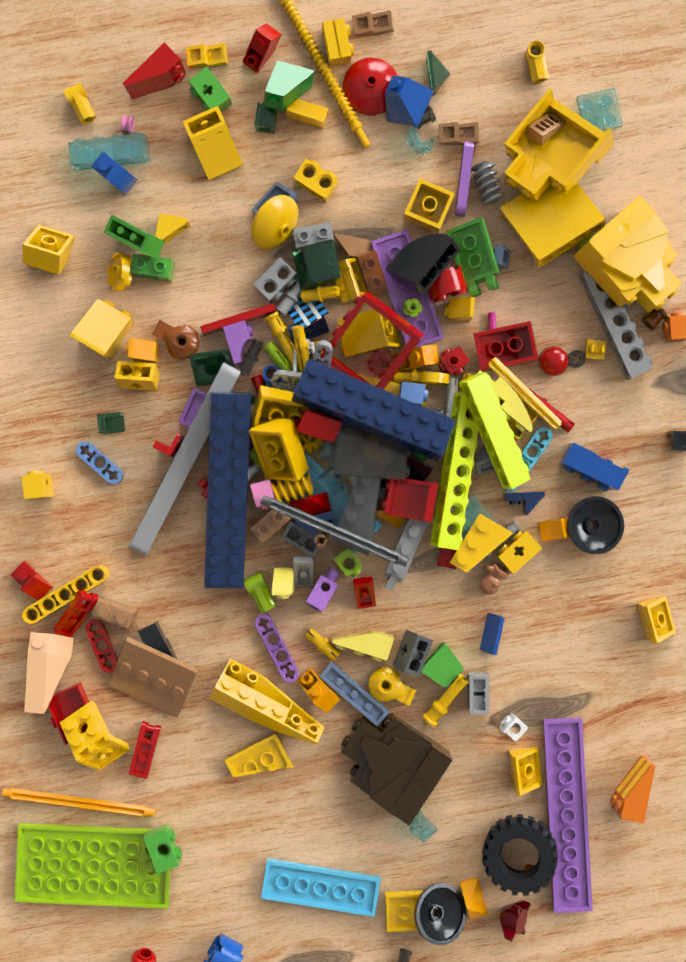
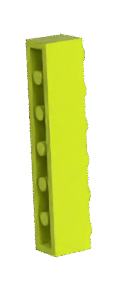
(494, 430)

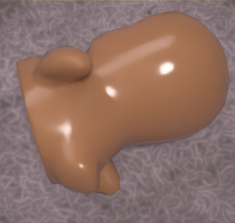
(492, 581)

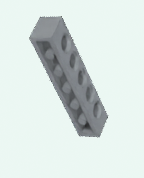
(614, 333)

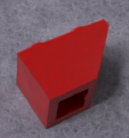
(261, 47)

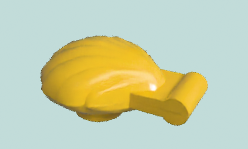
(395, 688)

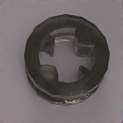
(582, 357)

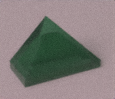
(436, 72)

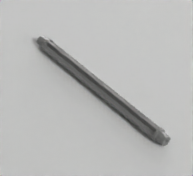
(334, 531)

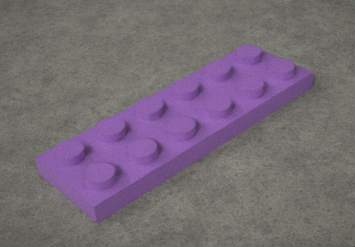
(427, 320)

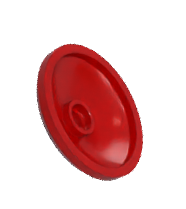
(366, 97)

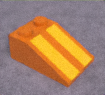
(633, 792)

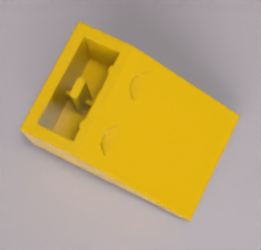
(213, 143)

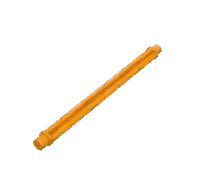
(77, 802)

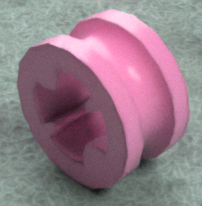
(127, 124)

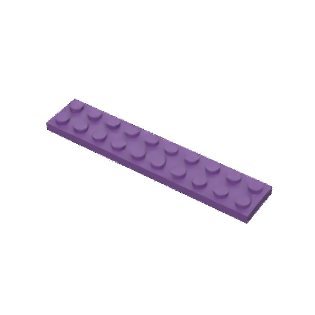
(568, 813)

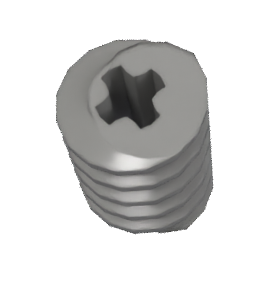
(487, 182)

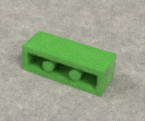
(134, 237)

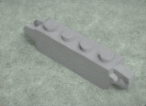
(407, 546)

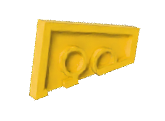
(479, 542)

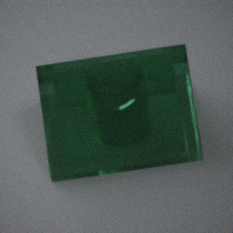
(207, 364)

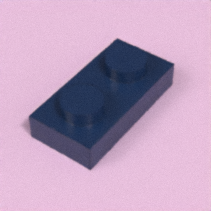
(313, 330)

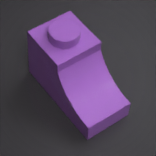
(237, 337)

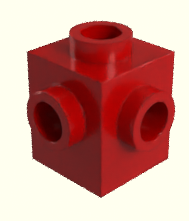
(458, 357)

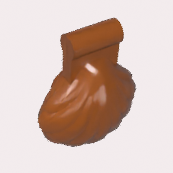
(174, 336)

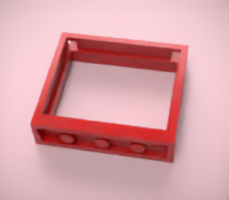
(391, 316)

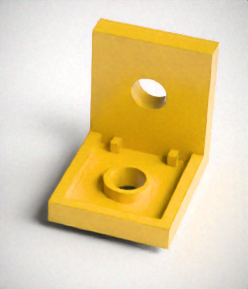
(95, 746)

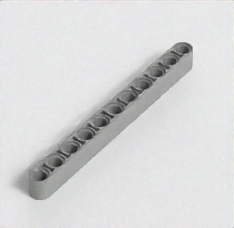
(181, 465)

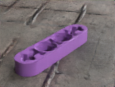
(464, 179)
(274, 648)

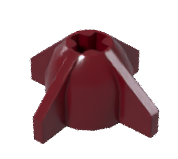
(514, 919)

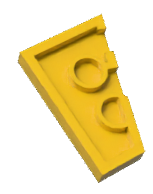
(261, 756)

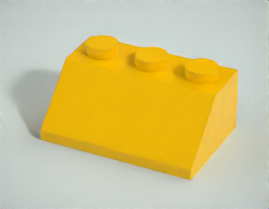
(279, 450)

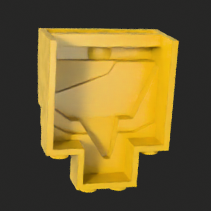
(561, 158)
(632, 258)

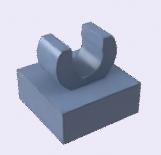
(502, 256)

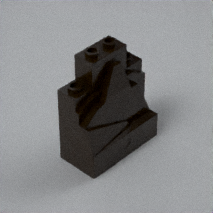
(395, 764)

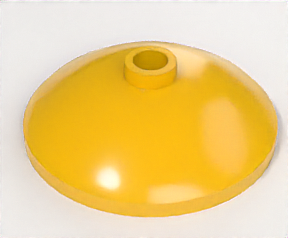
(274, 222)

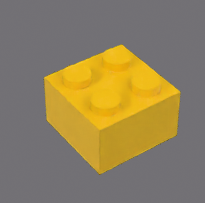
(428, 206)

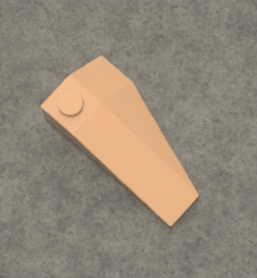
(45, 667)

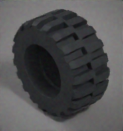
(513, 879)

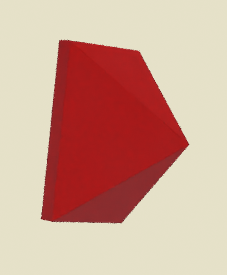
(313, 505)

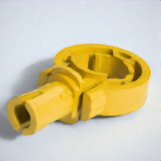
(423, 377)

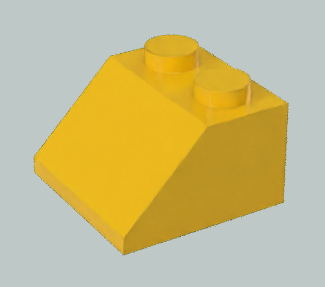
(47, 249)

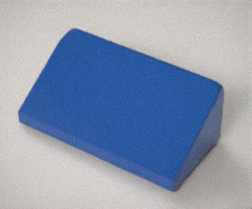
(492, 633)

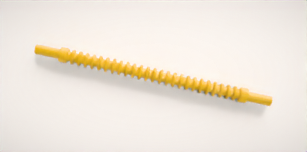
(356, 126)

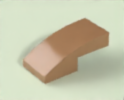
(373, 24)
(457, 133)

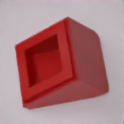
(445, 557)

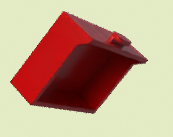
(66, 703)

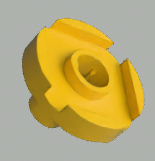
(118, 272)

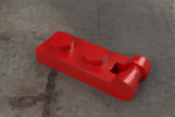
(75, 613)
(144, 750)

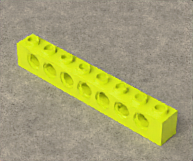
(450, 479)

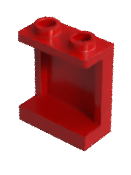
(410, 499)

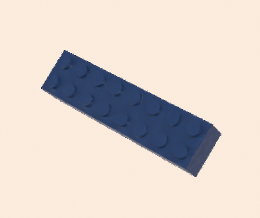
(373, 410)

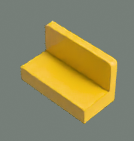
(307, 113)

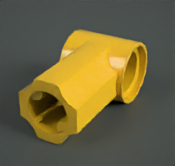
(537, 63)
(79, 101)

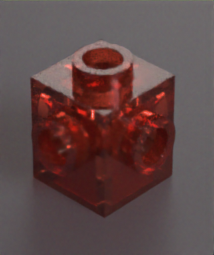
(380, 355)

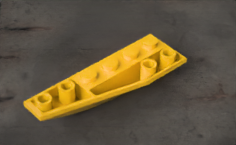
(263, 703)

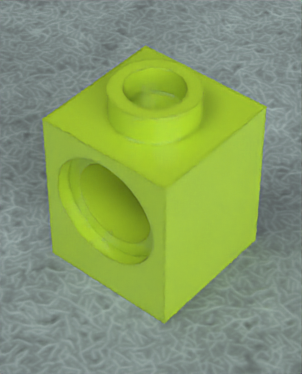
(348, 553)

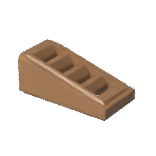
(541, 137)

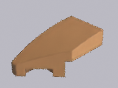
(352, 245)

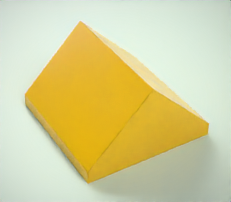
(656, 619)
(525, 770)

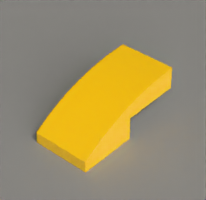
(206, 56)

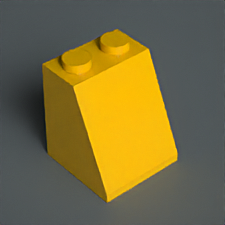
(103, 328)
(367, 334)

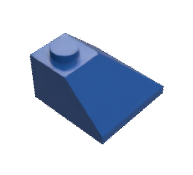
(406, 101)

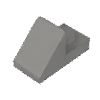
(303, 572)

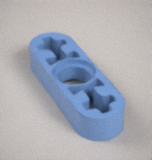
(92, 449)

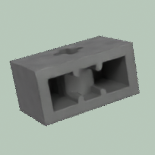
(300, 539)
(412, 653)

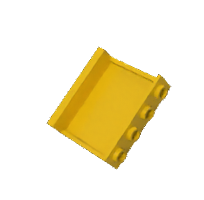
(553, 221)

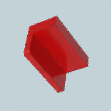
(318, 425)
(169, 450)

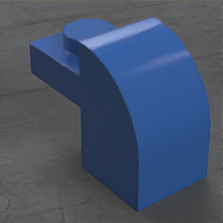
(114, 173)

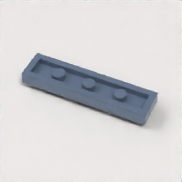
(354, 693)

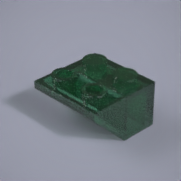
(316, 264)

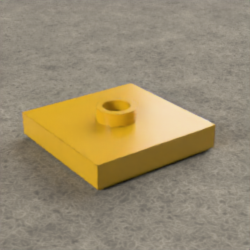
(400, 910)

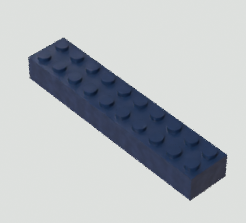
(227, 490)

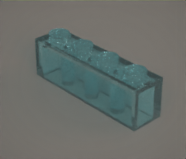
(122, 149)

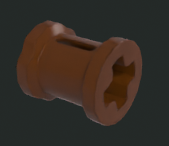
(654, 318)

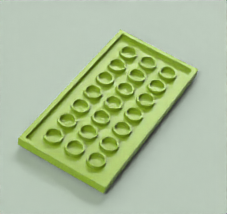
(88, 867)

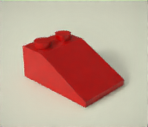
(156, 73)
(509, 344)

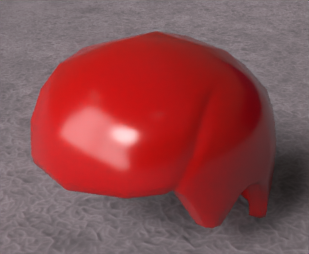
(553, 361)

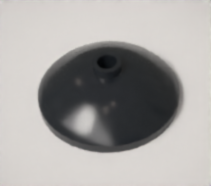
(607, 524)
(448, 917)

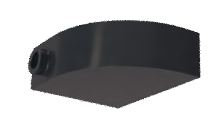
(423, 261)

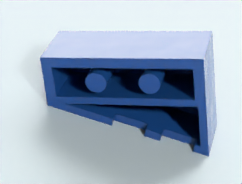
(593, 468)

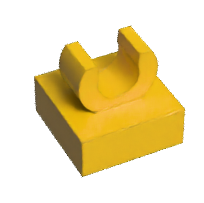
(595, 349)

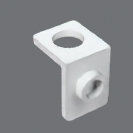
(508, 722)

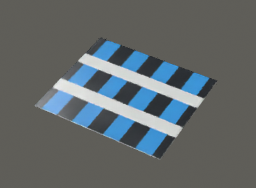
(307, 312)

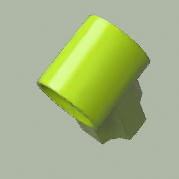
(257, 587)

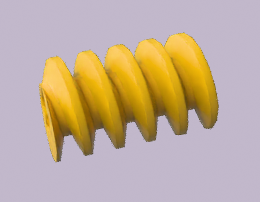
(293, 489)

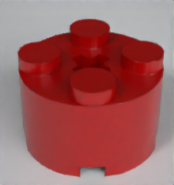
(448, 282)

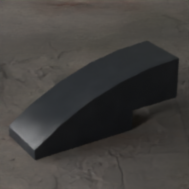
(155, 638)

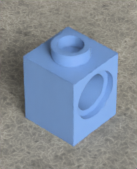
(414, 392)

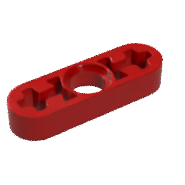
(102, 630)

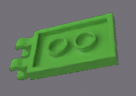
(475, 255)

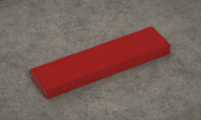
(248, 316)

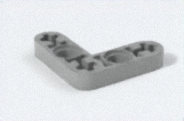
(296, 375)

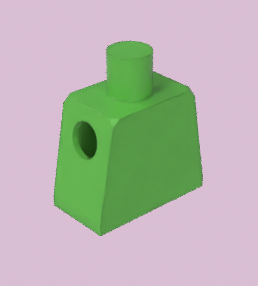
(442, 666)

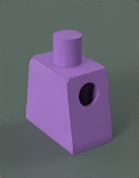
(319, 599)

